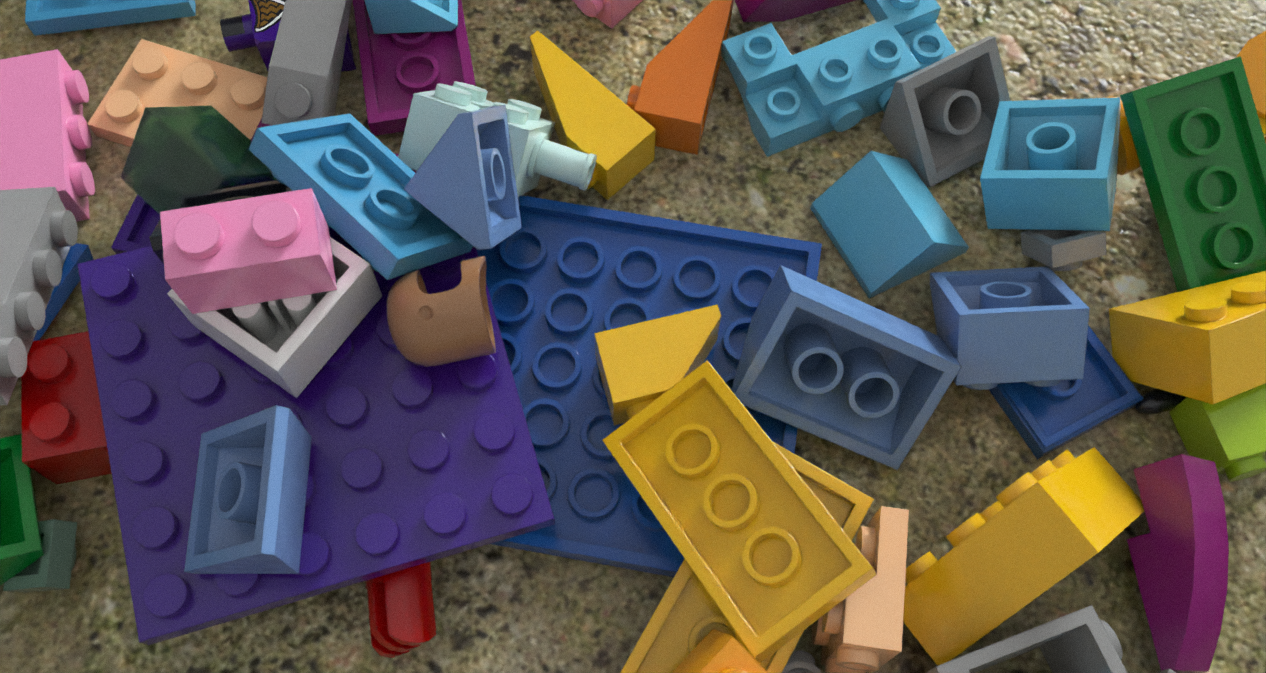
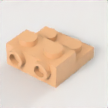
(868, 624)

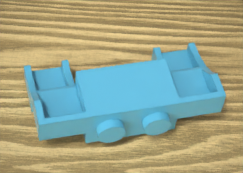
(836, 81)

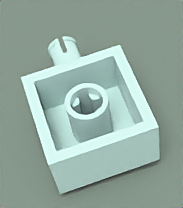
(529, 136)

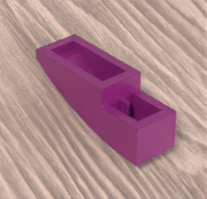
(1182, 560)

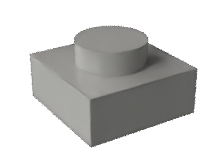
(1063, 248)

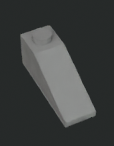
(306, 61)

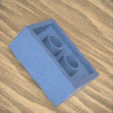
(841, 368)

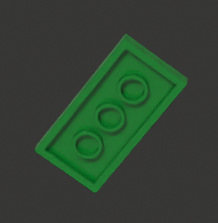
(1204, 171)

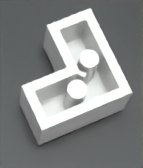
(294, 335)

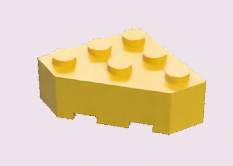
(1016, 551)

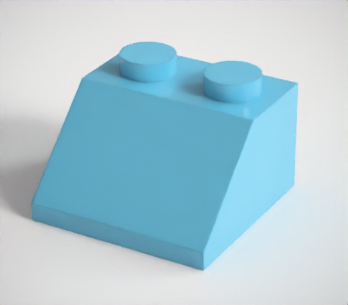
(1052, 165)

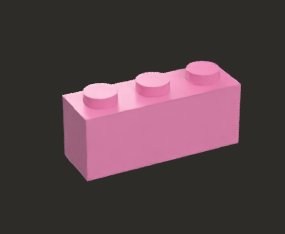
(45, 129)

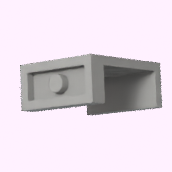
(1069, 644)

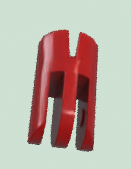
(401, 610)

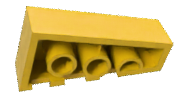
(1196, 340)

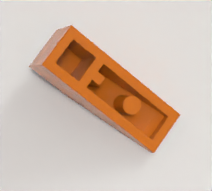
(683, 79)

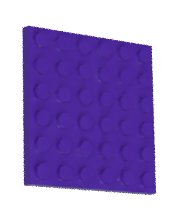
(399, 453)

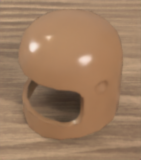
(443, 324)

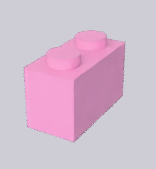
(247, 251)

